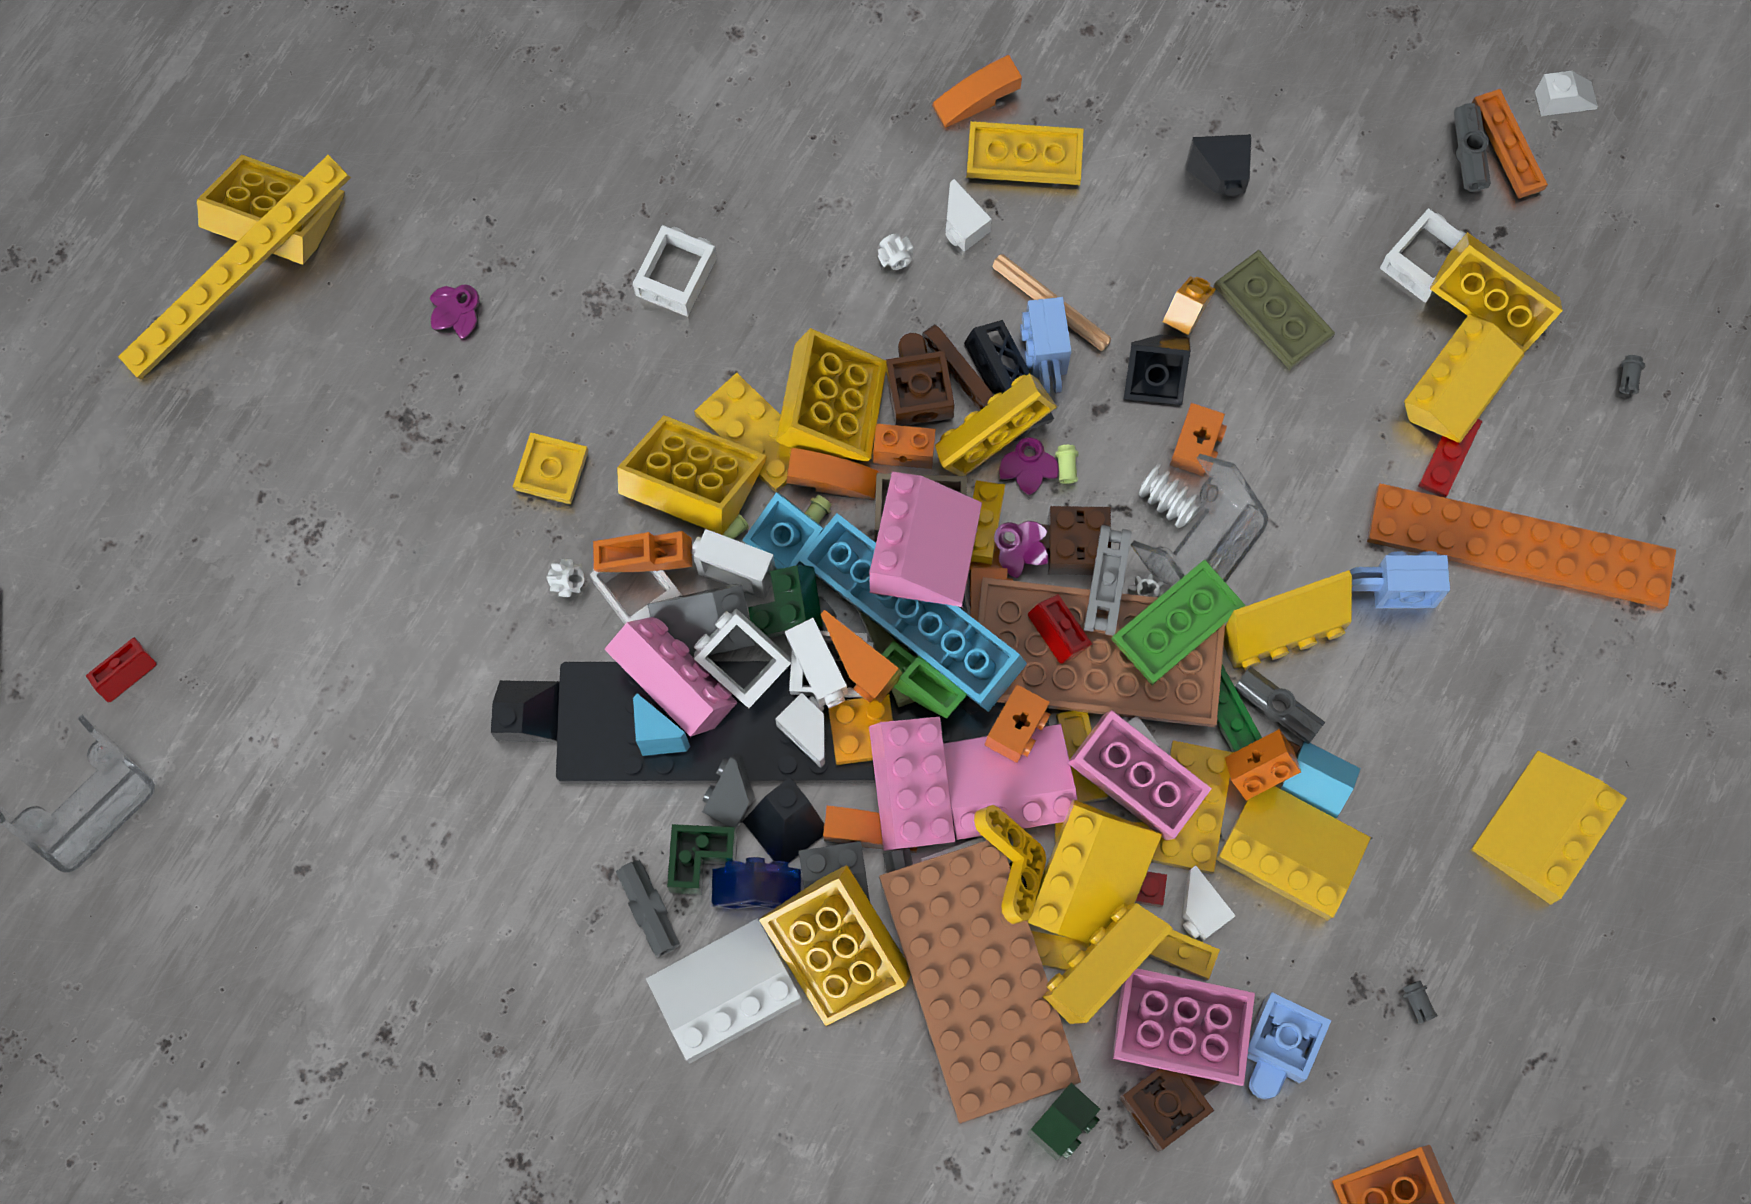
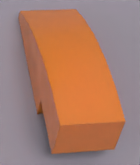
(978, 91)
(831, 474)
(643, 552)
(854, 825)

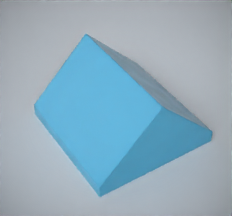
(783, 532)
(655, 731)
(1323, 780)

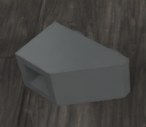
(731, 795)

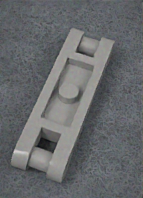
(1107, 580)

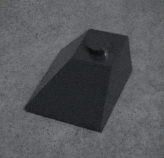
(1221, 162)
(1158, 369)
(525, 711)
(785, 822)

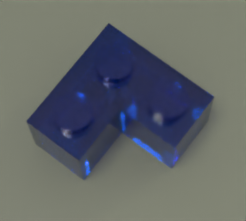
(754, 884)

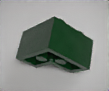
(794, 601)
(692, 848)
(1064, 1122)

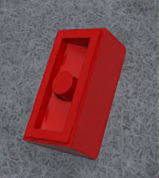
(1059, 628)
(121, 670)

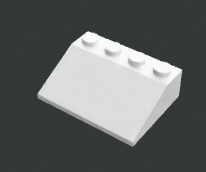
(723, 991)

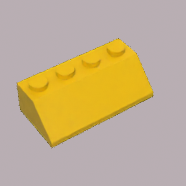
(1496, 291)
(1463, 379)
(994, 425)
(1105, 963)

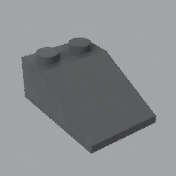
(696, 614)
(825, 860)

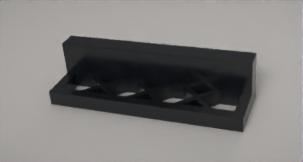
(990, 365)

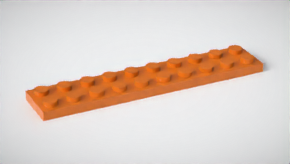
(1522, 545)

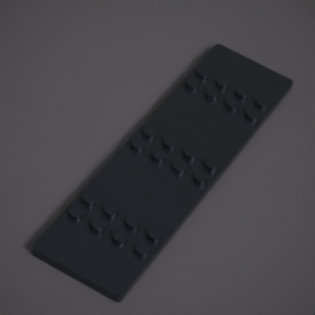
(601, 748)

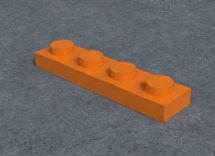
(1510, 144)

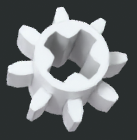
(895, 251)
(565, 577)
(1147, 585)

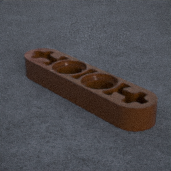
(958, 367)

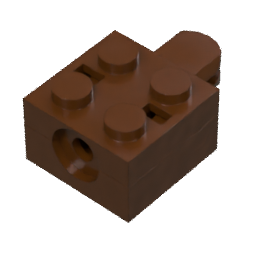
(918, 382)
(1074, 538)
(1168, 1103)

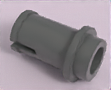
(1631, 374)
(1419, 1001)

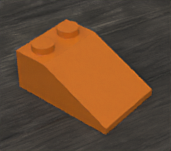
(865, 666)
(1399, 1180)

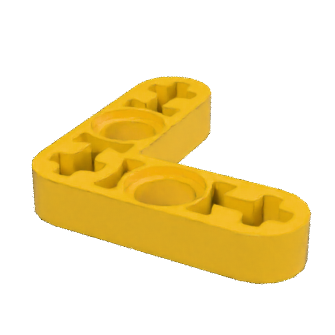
(1027, 859)

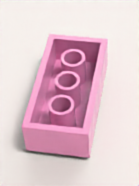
(671, 675)
(1139, 775)
(911, 783)

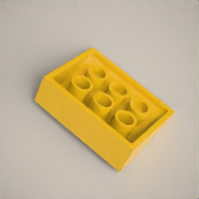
(250, 192)
(831, 398)
(690, 474)
(1289, 621)
(1548, 826)
(1294, 850)
(1092, 871)
(837, 946)

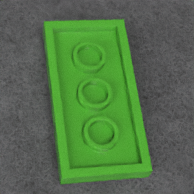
(1177, 622)

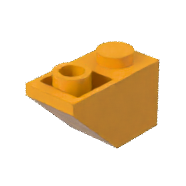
(1189, 304)

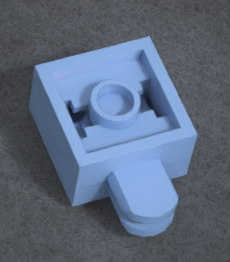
(1047, 341)
(1405, 580)
(1279, 1044)

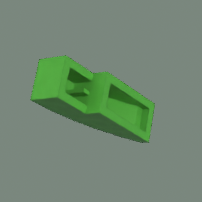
(923, 682)

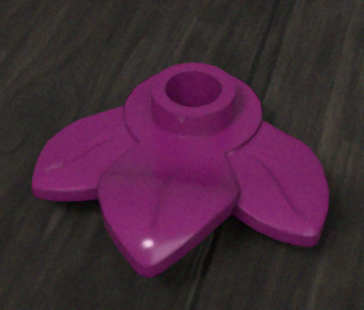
(452, 312)
(1028, 470)
(1024, 549)

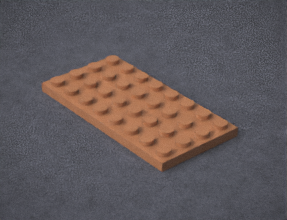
(1102, 674)
(978, 982)

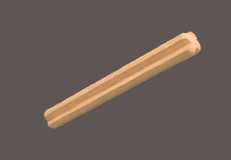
(1038, 291)

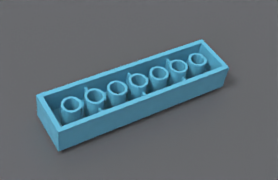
(934, 631)

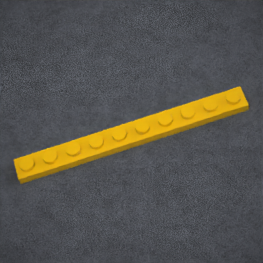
(234, 267)

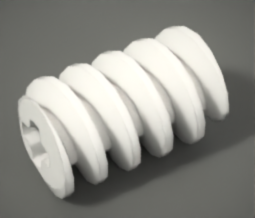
(1170, 497)

